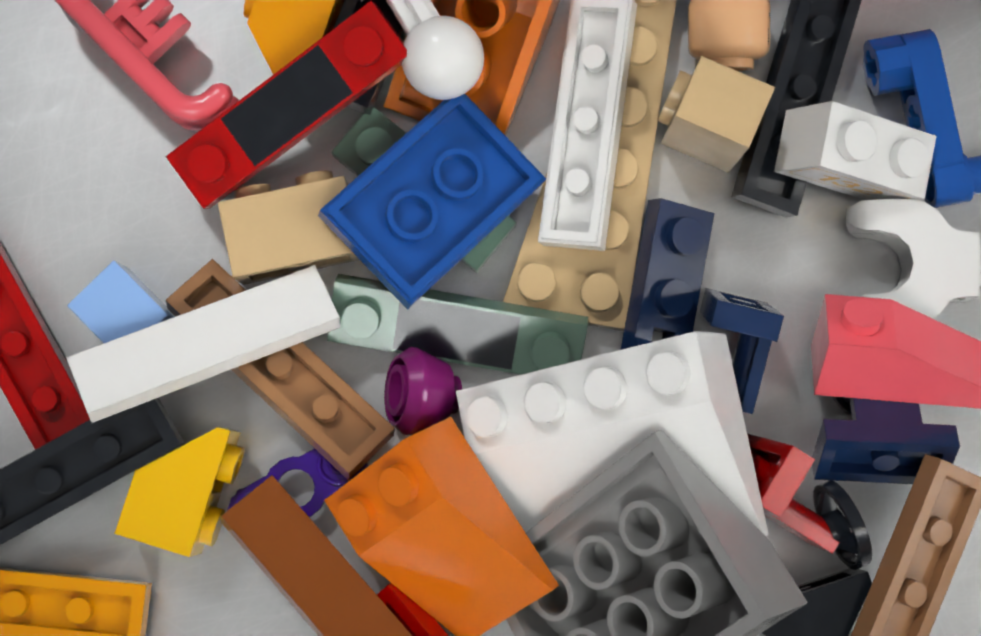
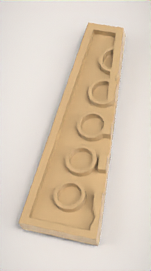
(595, 280)

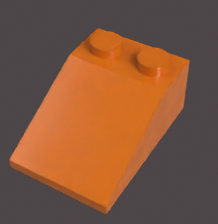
(511, 42)
(442, 532)

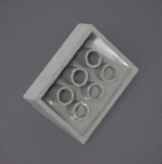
(656, 555)

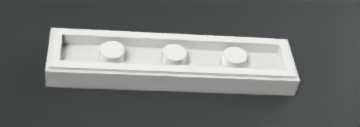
(587, 124)
(203, 343)

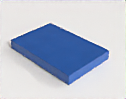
(431, 198)

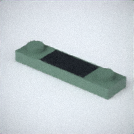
(456, 327)

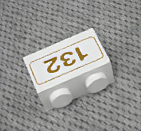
(854, 152)

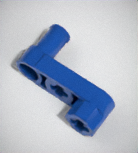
(917, 70)

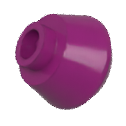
(419, 391)

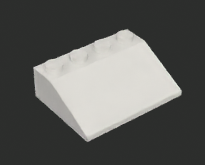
(570, 422)

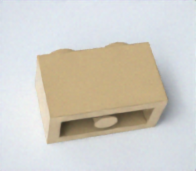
(714, 113)
(280, 229)

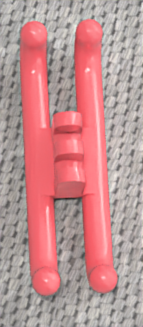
(137, 42)

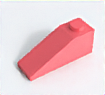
(892, 355)

